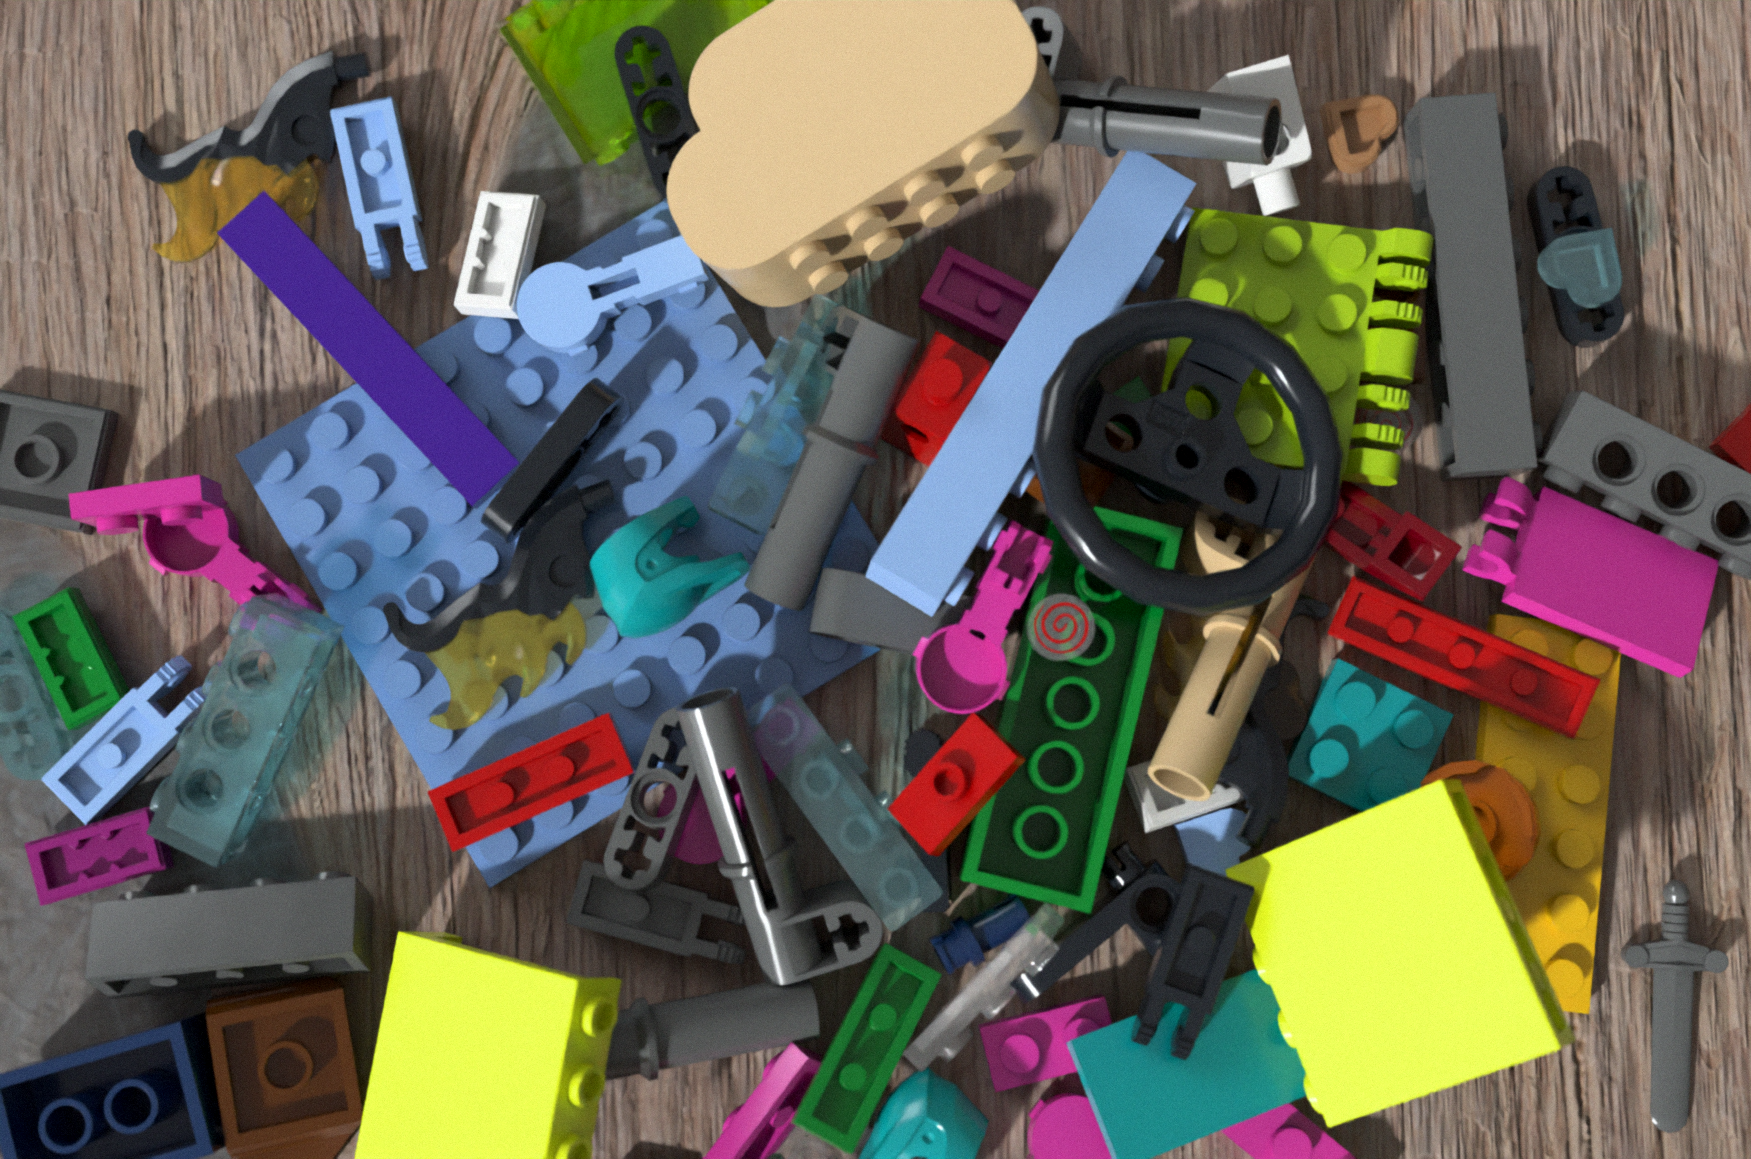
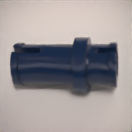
(979, 934)

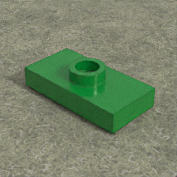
(72, 657)

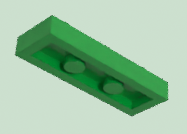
(866, 1049)

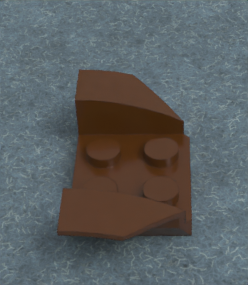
(284, 1068)

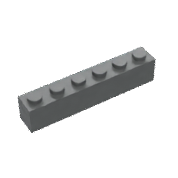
(1471, 289)

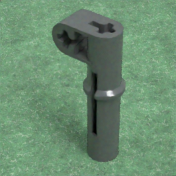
(1150, 118)
(868, 372)
(782, 916)
(710, 1027)

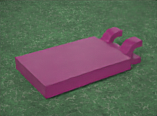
(1596, 575)

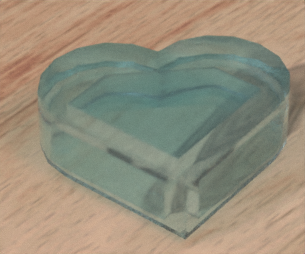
(1584, 266)

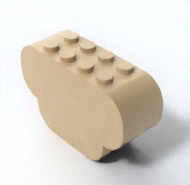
(850, 132)

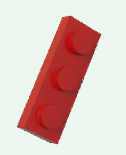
(531, 782)

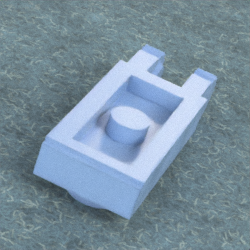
(379, 181)
(124, 744)

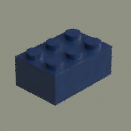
(117, 1099)

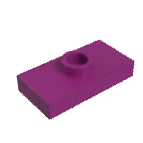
(96, 856)

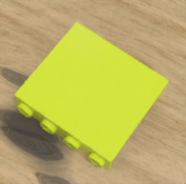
(1398, 955)
(485, 1056)

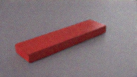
(1464, 657)

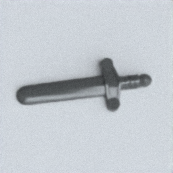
(1673, 987)

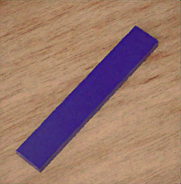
(370, 349)

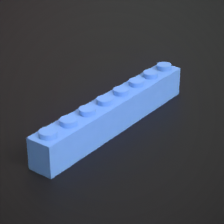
(996, 433)

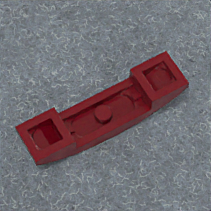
(1385, 543)

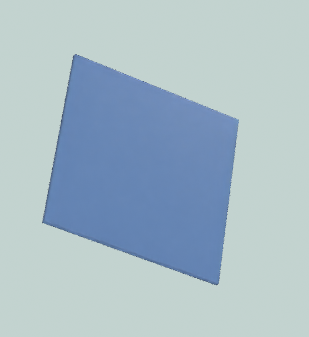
(387, 527)

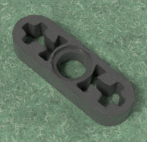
(633, 809)

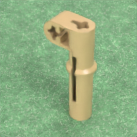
(1194, 741)

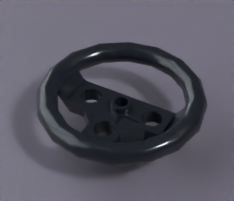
(1186, 456)

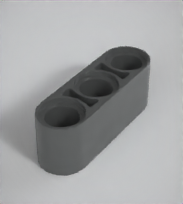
(867, 614)

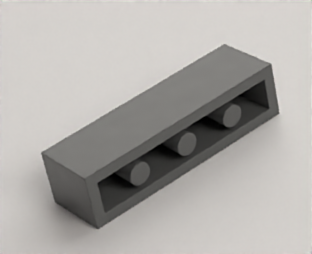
(230, 936)

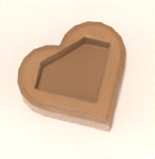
(1357, 129)

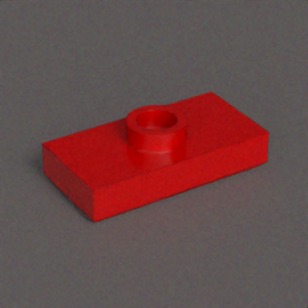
(956, 784)

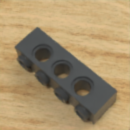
(1589, 423)

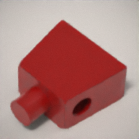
(934, 398)

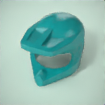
(648, 588)
(926, 1120)

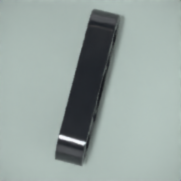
(632, 78)
(1547, 217)
(552, 459)

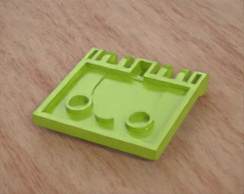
(1316, 293)

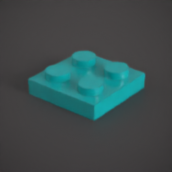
(1365, 739)

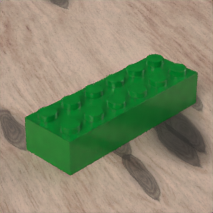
(1073, 727)

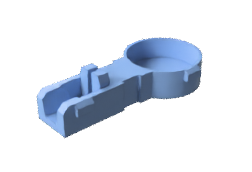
(558, 302)

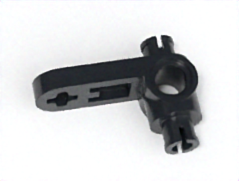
(1106, 918)

